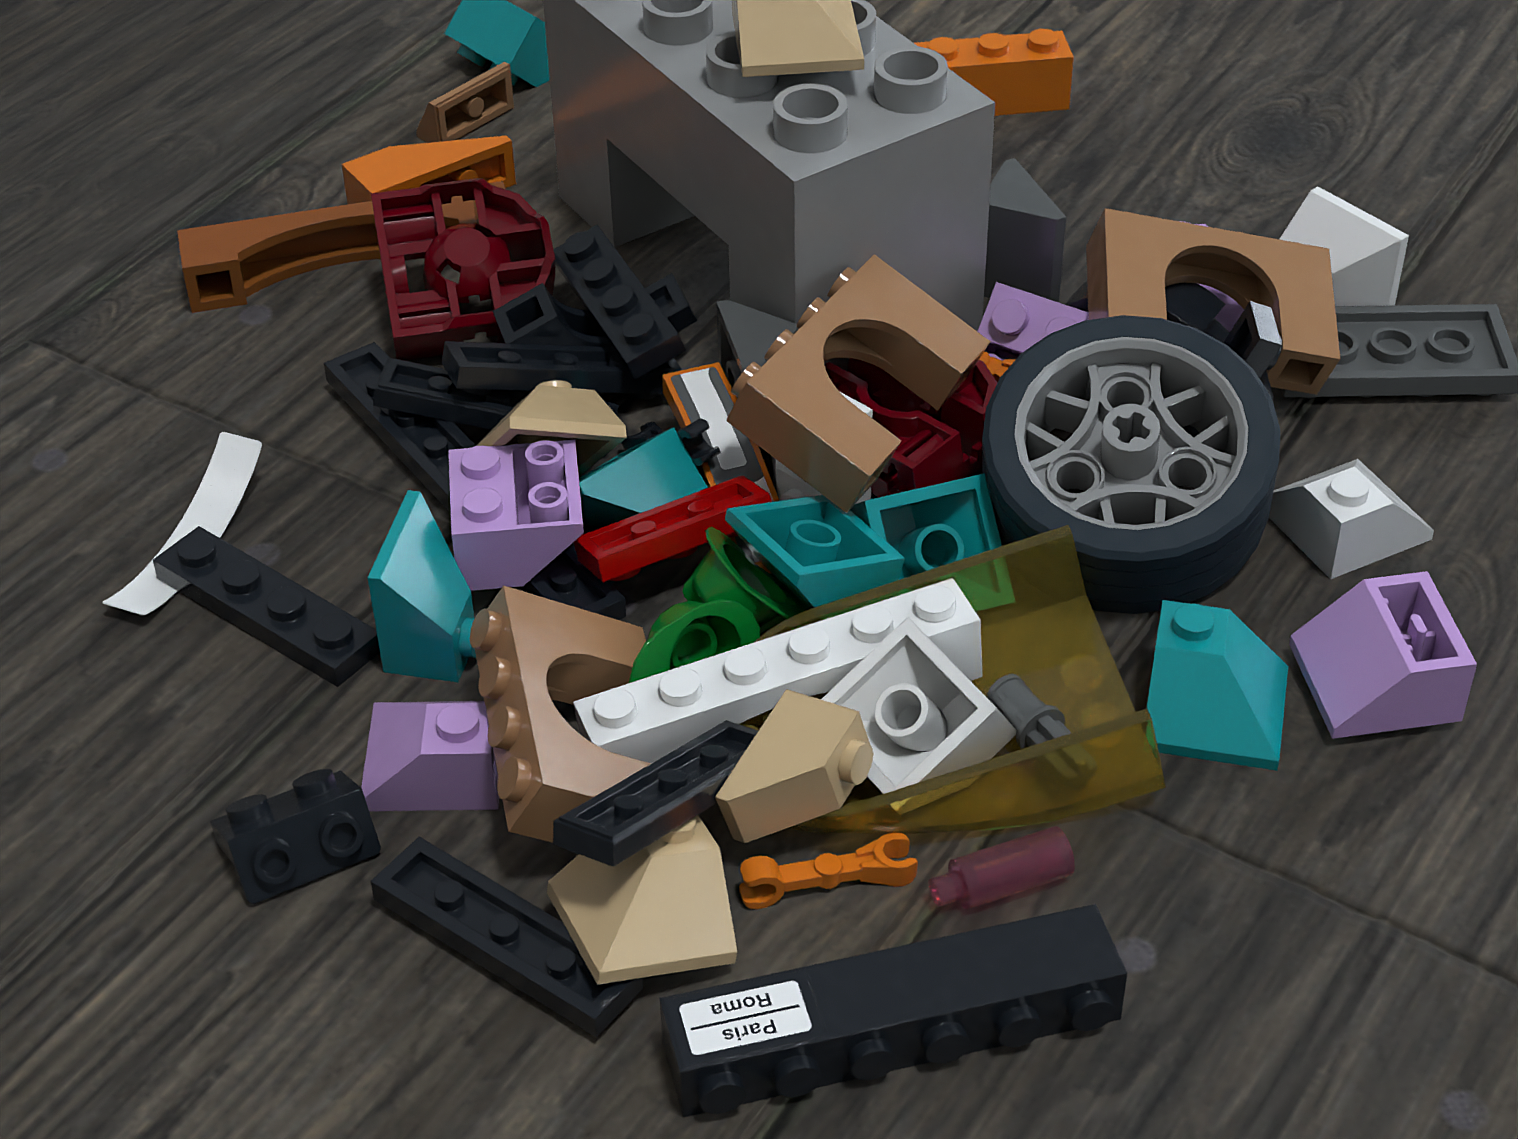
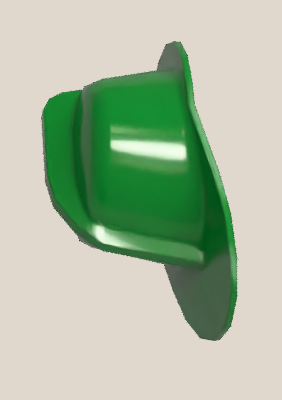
(733, 576)
(693, 633)

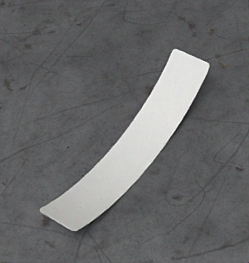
(210, 509)

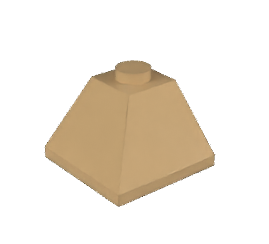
(796, 36)
(561, 413)
(652, 911)

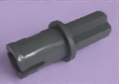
(1026, 712)

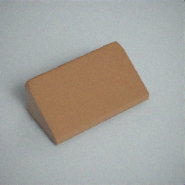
(468, 106)

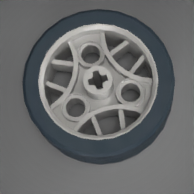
(1125, 397)

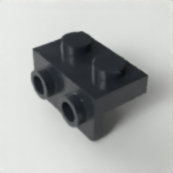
(296, 833)

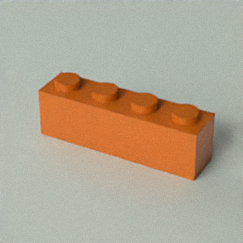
(1014, 70)

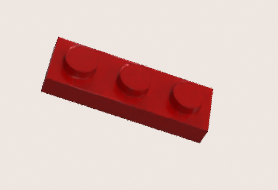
(664, 531)

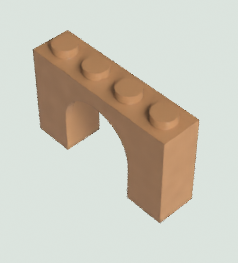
(1140, 255)
(801, 415)
(526, 658)

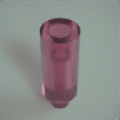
(1005, 869)

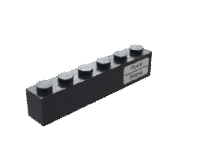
(891, 1010)

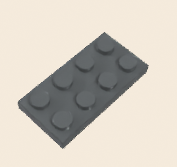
(1421, 352)

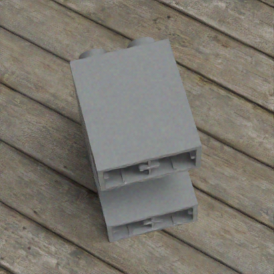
(778, 166)

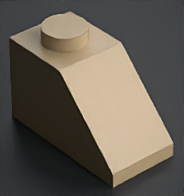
(795, 767)

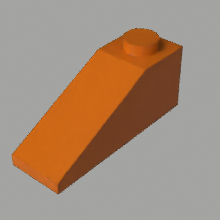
(427, 164)

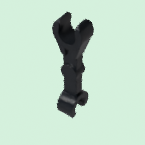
(690, 435)

